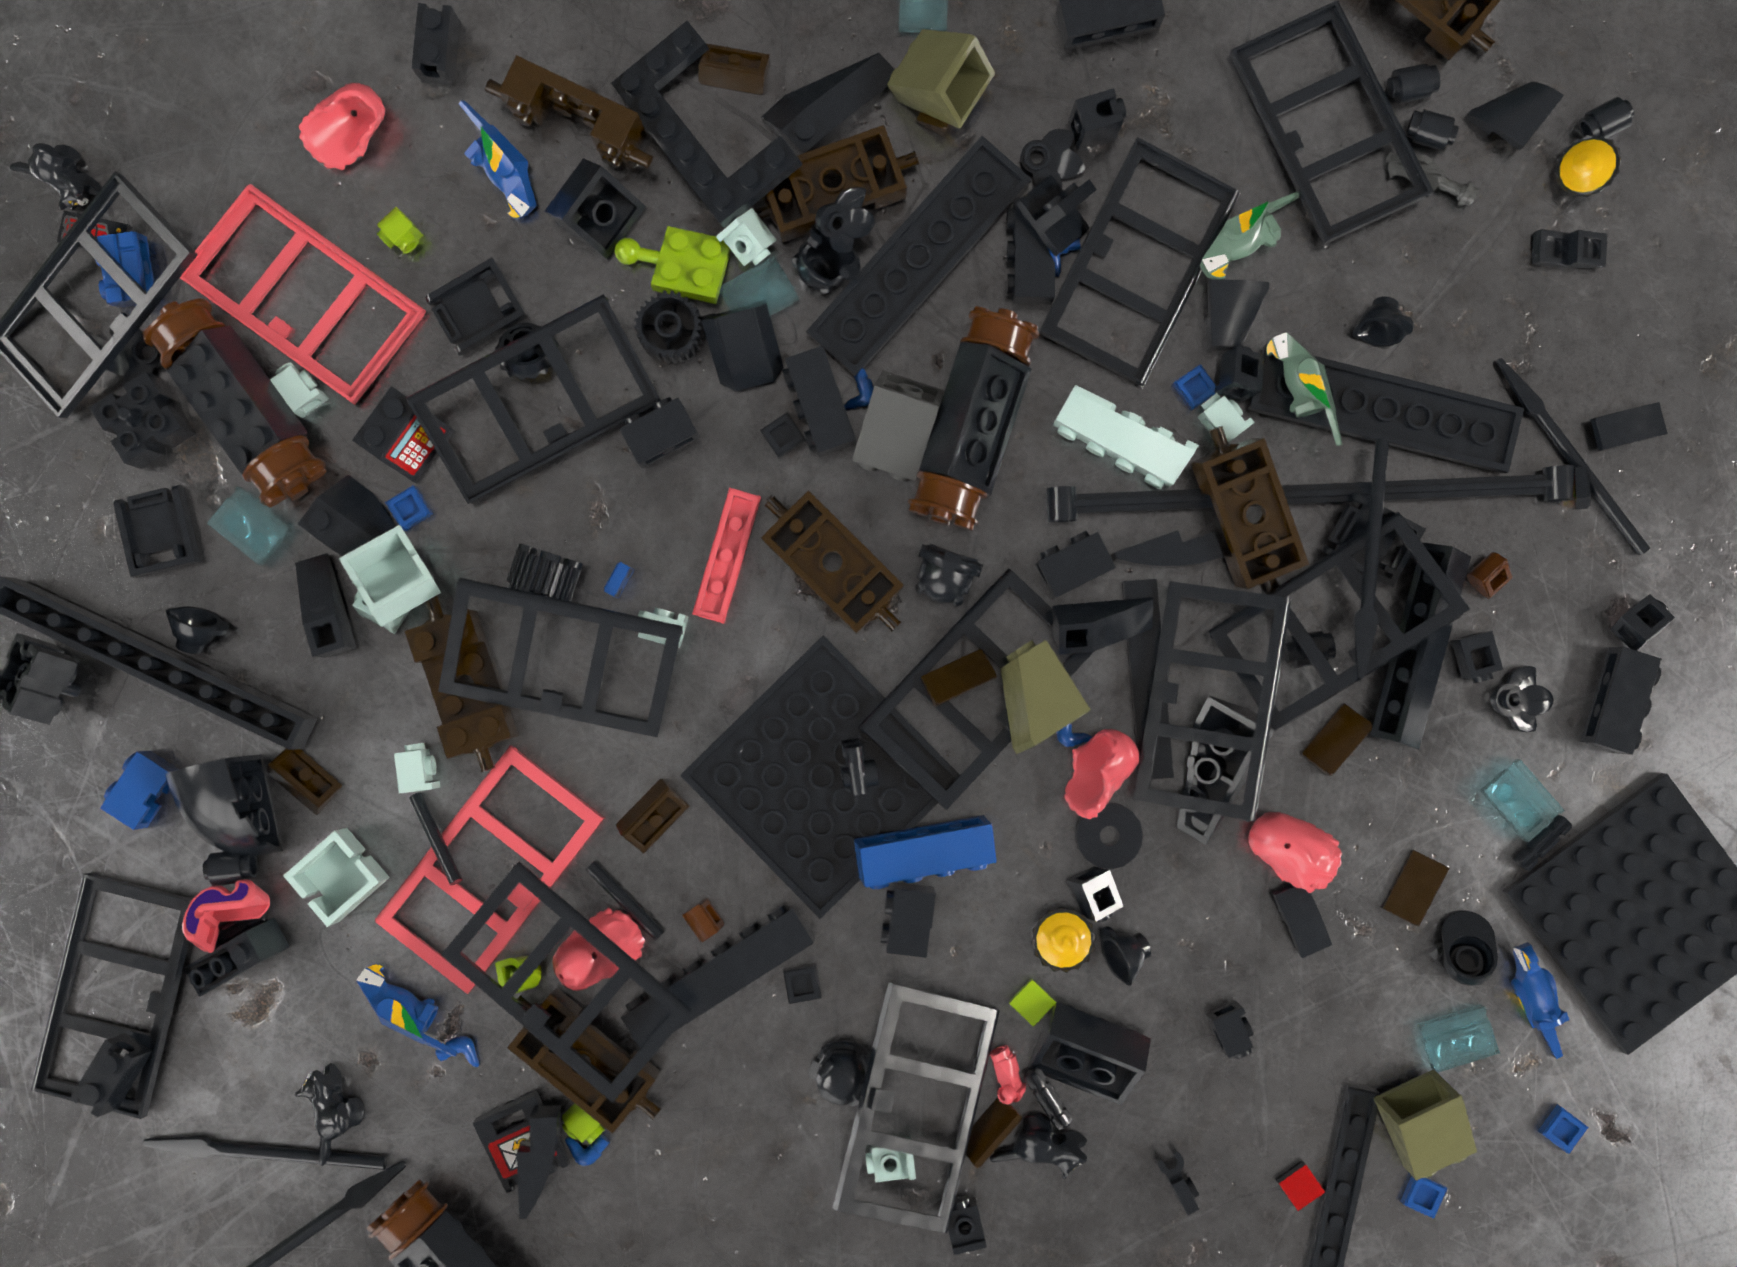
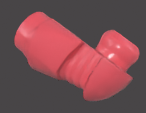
(1007, 1075)

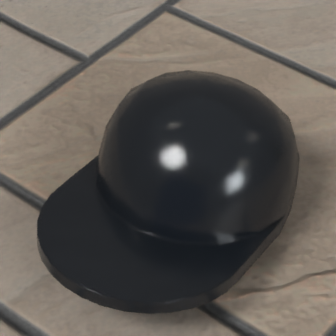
(1469, 948)

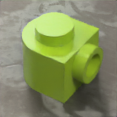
(399, 231)
(507, 967)
(581, 1125)

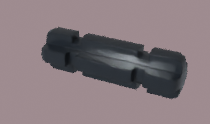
(1543, 842)
(234, 928)
(1048, 1098)

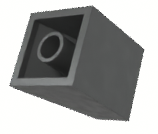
(897, 426)

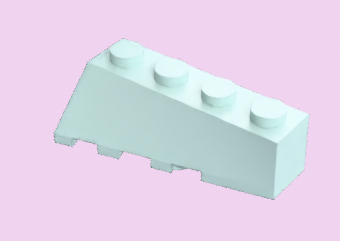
(1123, 438)

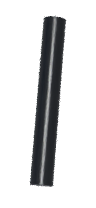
(435, 838)
(624, 900)

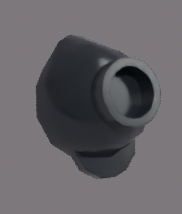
(1383, 323)
(194, 627)
(1124, 953)

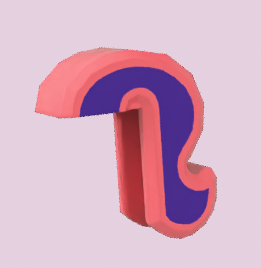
(220, 905)

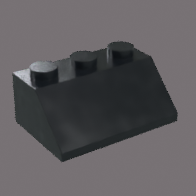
(1090, 1053)

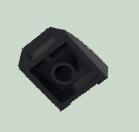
(743, 346)

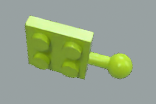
(685, 264)

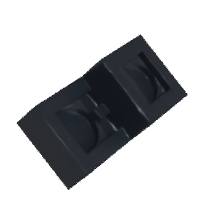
(1569, 250)
(1629, 426)
(1303, 920)

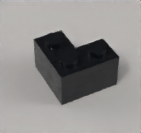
(910, 919)

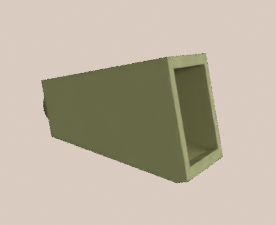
(942, 75)
(1038, 695)
(1427, 1124)

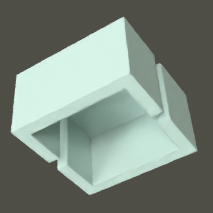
(390, 575)
(339, 874)

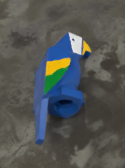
(502, 165)
(1538, 996)
(400, 1008)

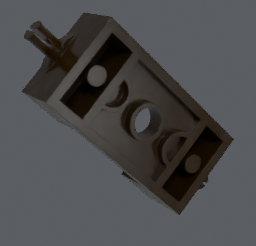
(1453, 22)
(534, 90)
(861, 162)
(1236, 480)
(855, 591)
(467, 723)
(603, 1054)

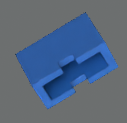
(136, 792)

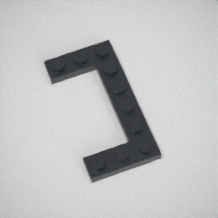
(722, 195)

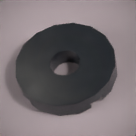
(1115, 854)

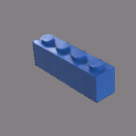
(925, 852)

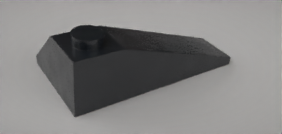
(828, 106)
(346, 516)
(1216, 770)

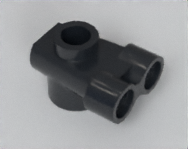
(858, 773)

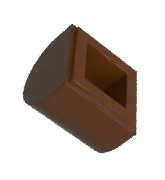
(1490, 575)
(703, 920)

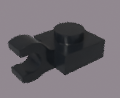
(1183, 1188)

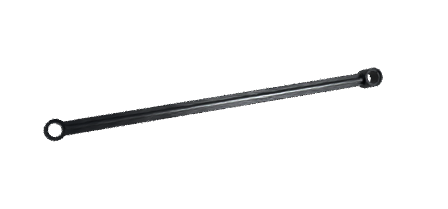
(1555, 483)

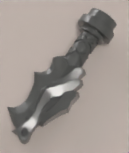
(1464, 193)

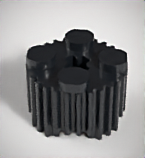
(661, 311)
(543, 573)

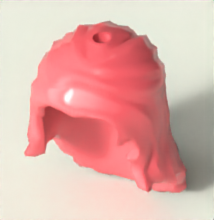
(336, 135)
(1100, 771)
(1308, 858)
(574, 959)

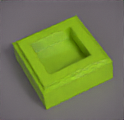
(1032, 1002)

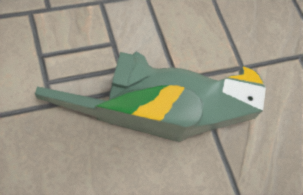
(1243, 236)
(1305, 380)

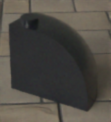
(228, 804)

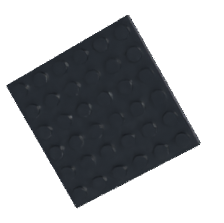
(782, 781)
(1637, 912)

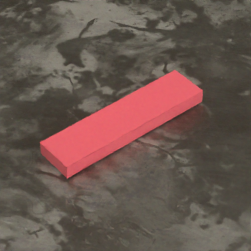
(727, 555)

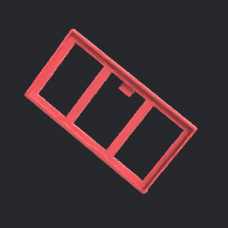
(279, 330)
(520, 895)

